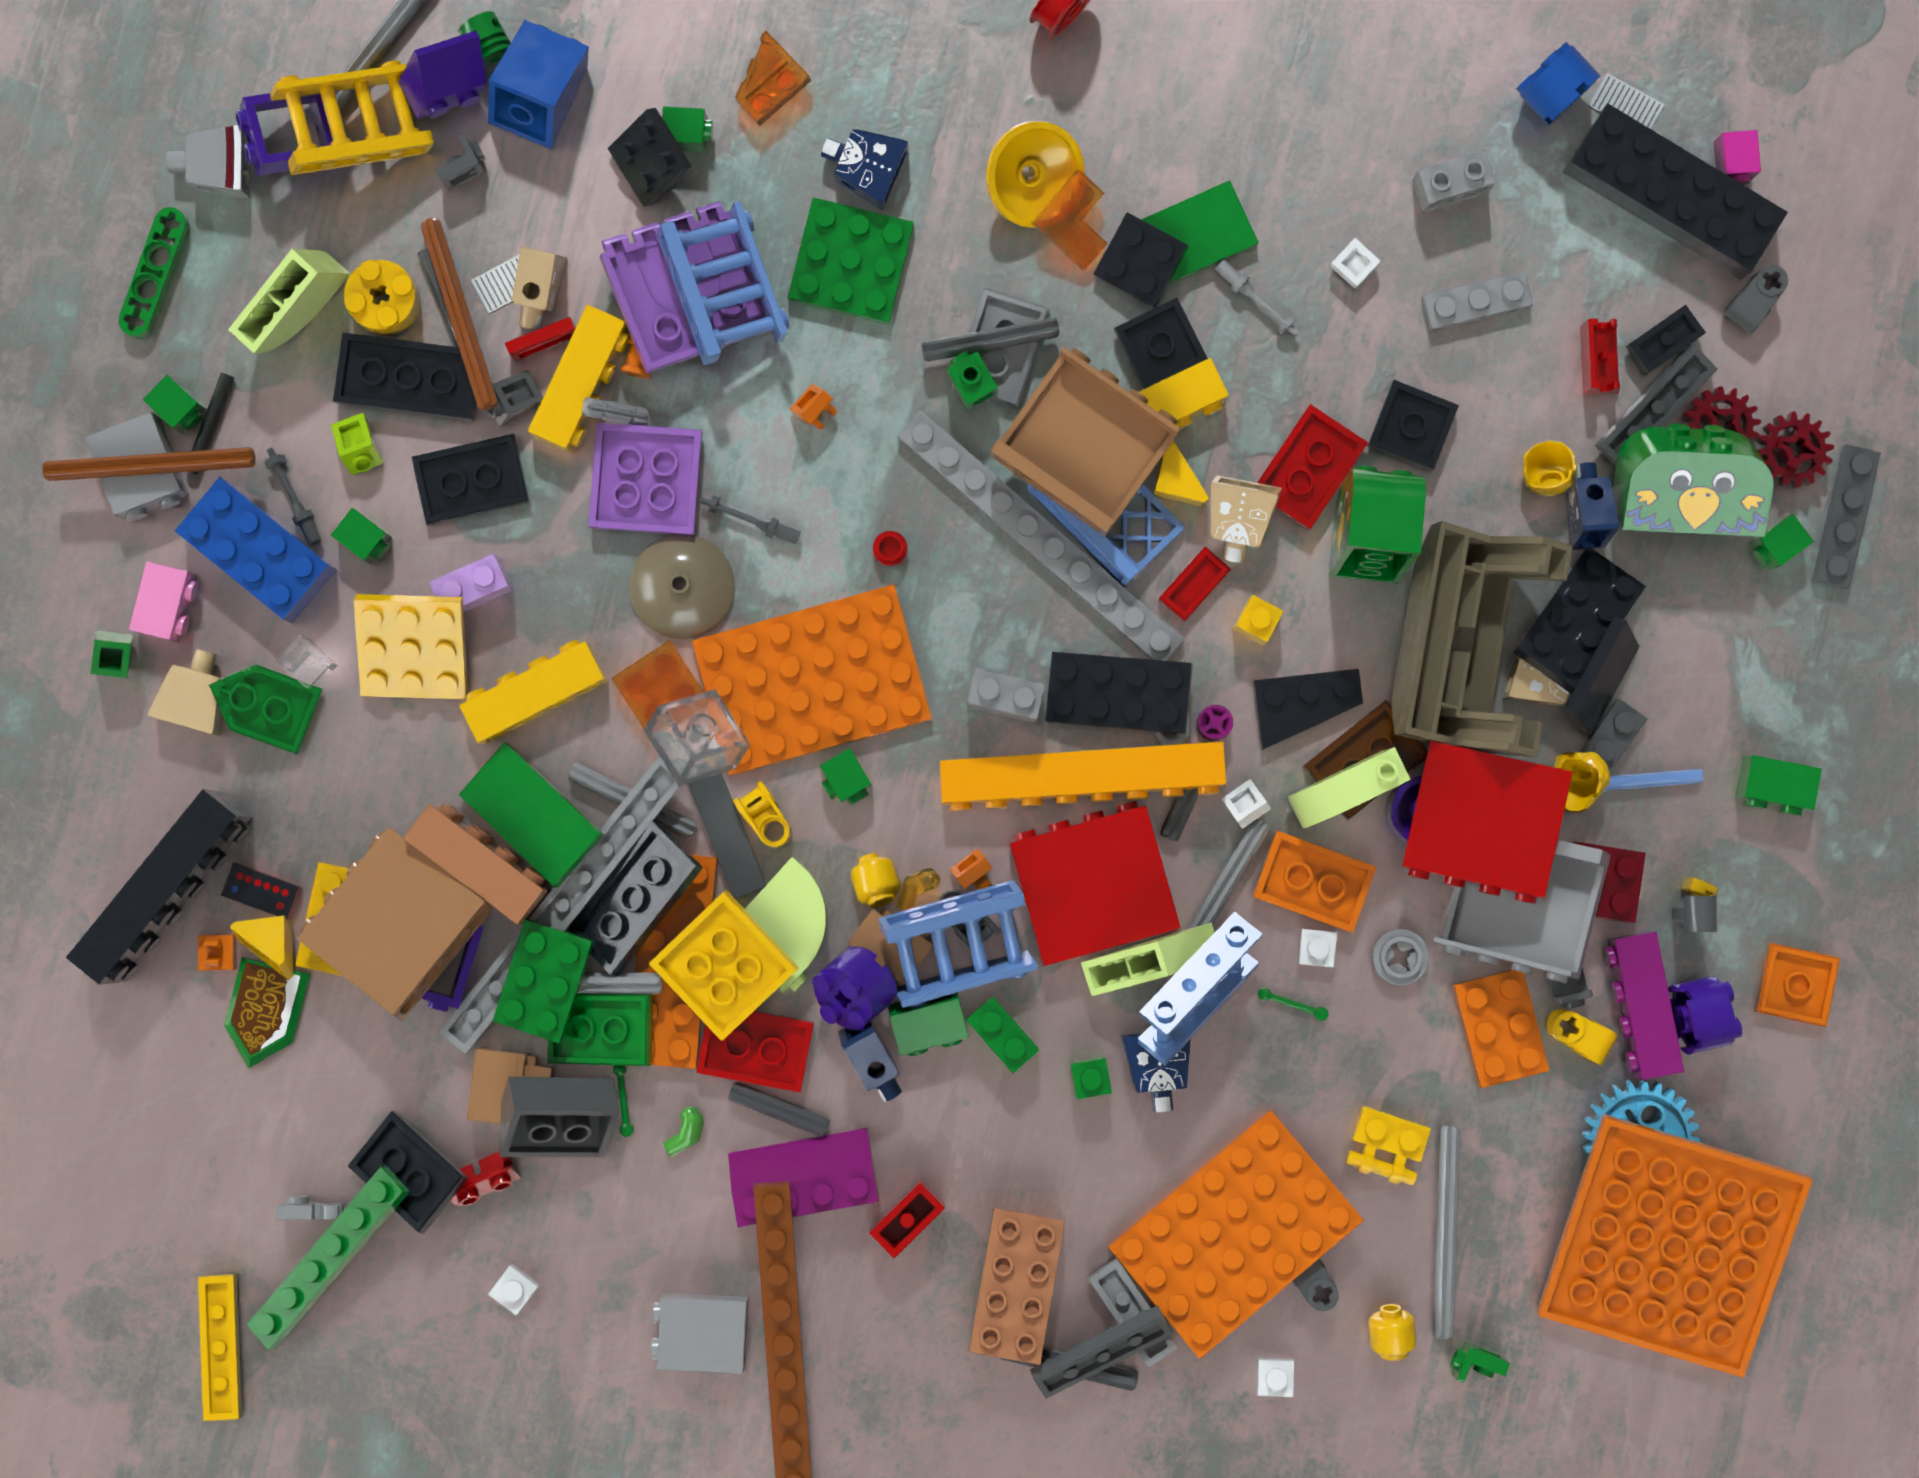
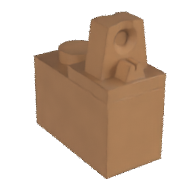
(871, 938)
(490, 1078)

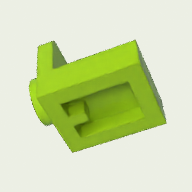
(356, 444)

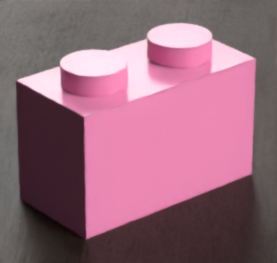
(163, 602)

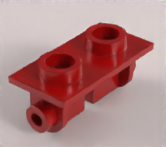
(495, 1176)

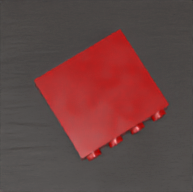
(1487, 821)
(1094, 883)

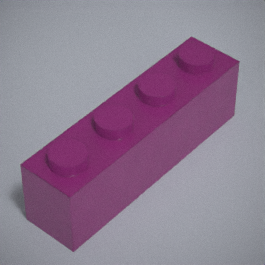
(1644, 1005)

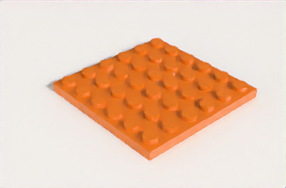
(1674, 1245)

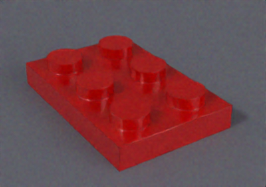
(1312, 465)
(759, 1051)

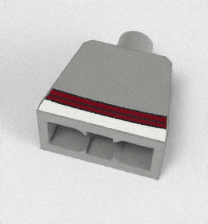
(214, 161)

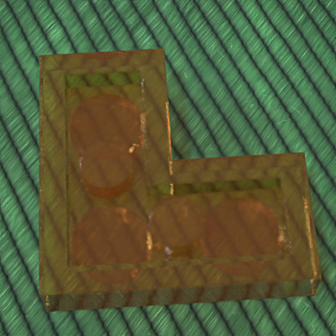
(1064, 224)

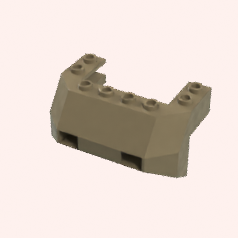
(1457, 637)

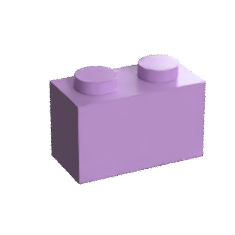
(475, 582)

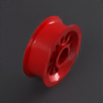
(1057, 14)

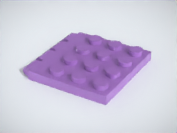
(649, 295)

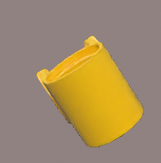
(763, 814)
(1584, 1037)

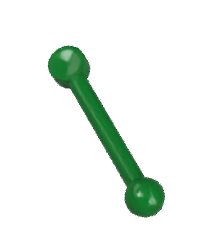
(1319, 1013)
(626, 1128)

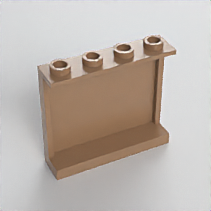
(1086, 441)
(394, 923)

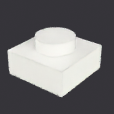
(1355, 263)
(1246, 803)
(1317, 947)
(513, 1289)
(1275, 1377)

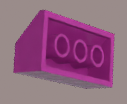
(822, 1173)

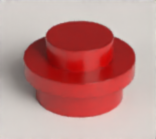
(890, 548)

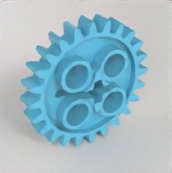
(1668, 1115)

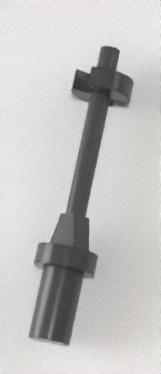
(302, 517)
(769, 526)

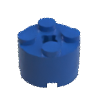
(1558, 83)

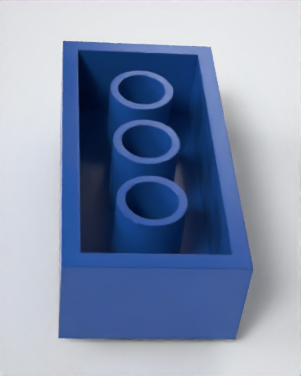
(255, 550)

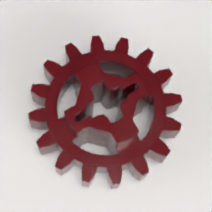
(1710, 415)
(1807, 452)

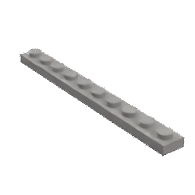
(1040, 538)
(569, 899)

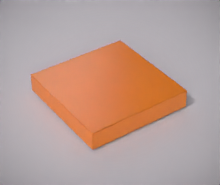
(1797, 984)

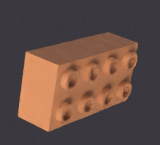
(477, 863)
(1016, 1286)

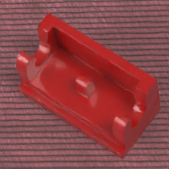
(1599, 357)

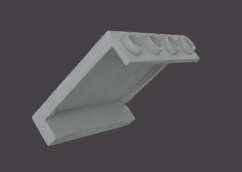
(1538, 935)

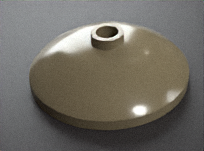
(685, 611)

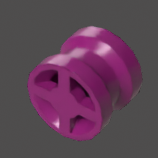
(1219, 719)

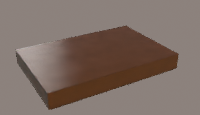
(1361, 741)

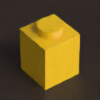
(1258, 620)

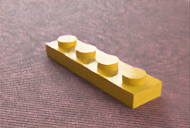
(220, 1347)

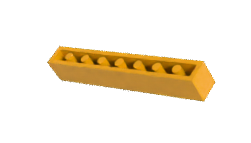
(1083, 774)

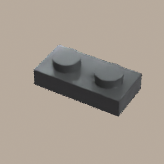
(1615, 732)

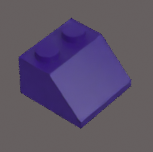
(444, 75)

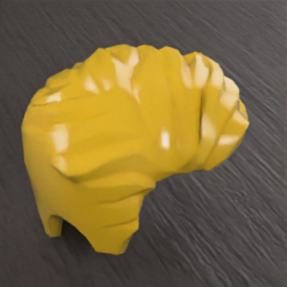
(1588, 778)

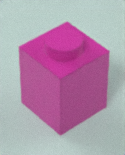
(1738, 155)

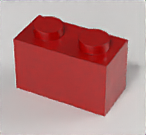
(907, 1218)

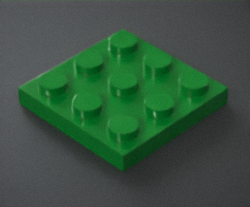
(850, 261)

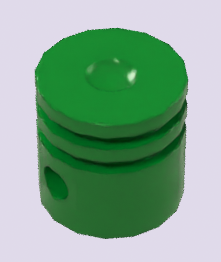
(491, 34)

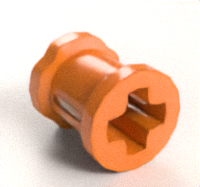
(633, 364)

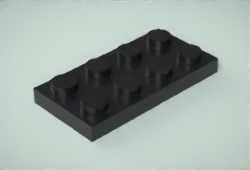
(403, 377)
(1577, 618)
(1119, 692)
(635, 897)

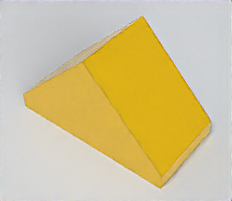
(1177, 480)
(269, 940)

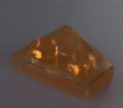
(770, 80)

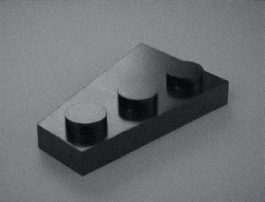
(1302, 701)

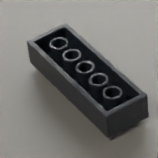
(1675, 192)
(160, 888)

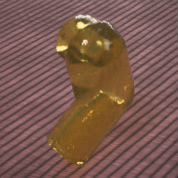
(915, 884)

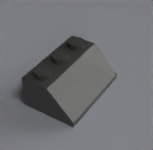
(557, 1117)

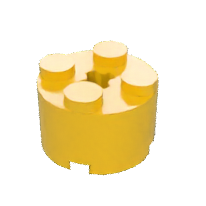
(376, 279)

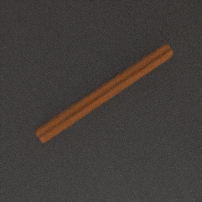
(459, 314)
(149, 464)

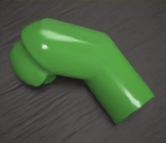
(689, 1132)

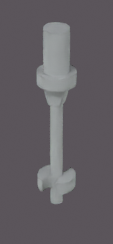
(1241, 284)

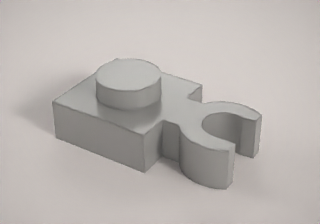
(299, 1208)

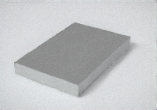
(1009, 364)

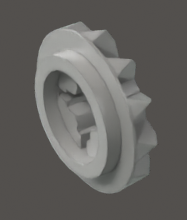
(1416, 961)

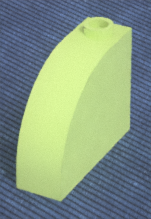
(289, 299)
(1349, 787)
(794, 916)
(1144, 960)

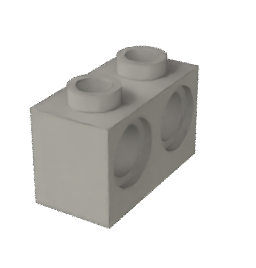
(1453, 181)

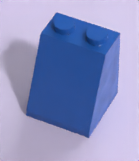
(536, 83)

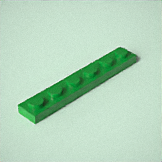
(328, 1258)

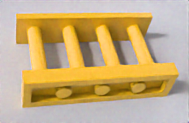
(342, 151)

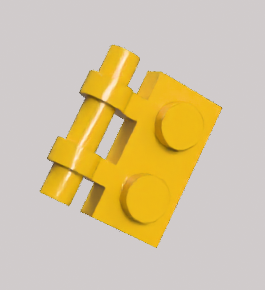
(1390, 1134)

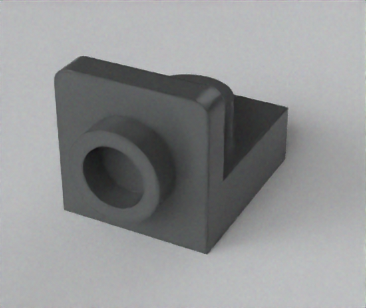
(462, 169)
(514, 397)
(1570, 993)

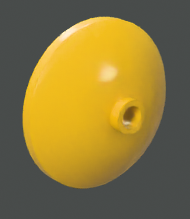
(1051, 160)

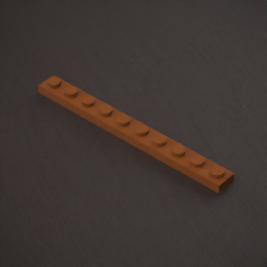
(782, 1329)

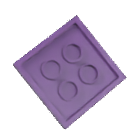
(645, 479)

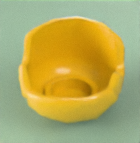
(1549, 468)

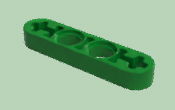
(148, 271)

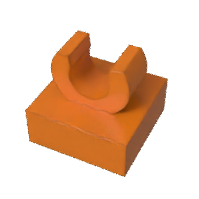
(811, 404)
(972, 870)
(217, 952)

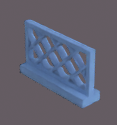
(1105, 549)

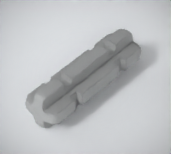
(614, 412)

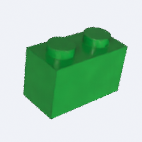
(1778, 784)
(929, 1025)
(1002, 1034)

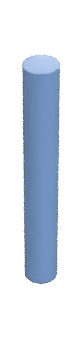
(1655, 779)

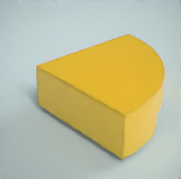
(1698, 887)

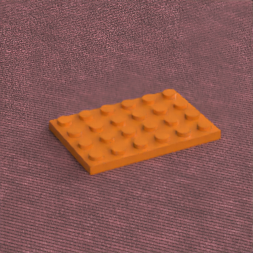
(816, 677)
(1235, 1234)

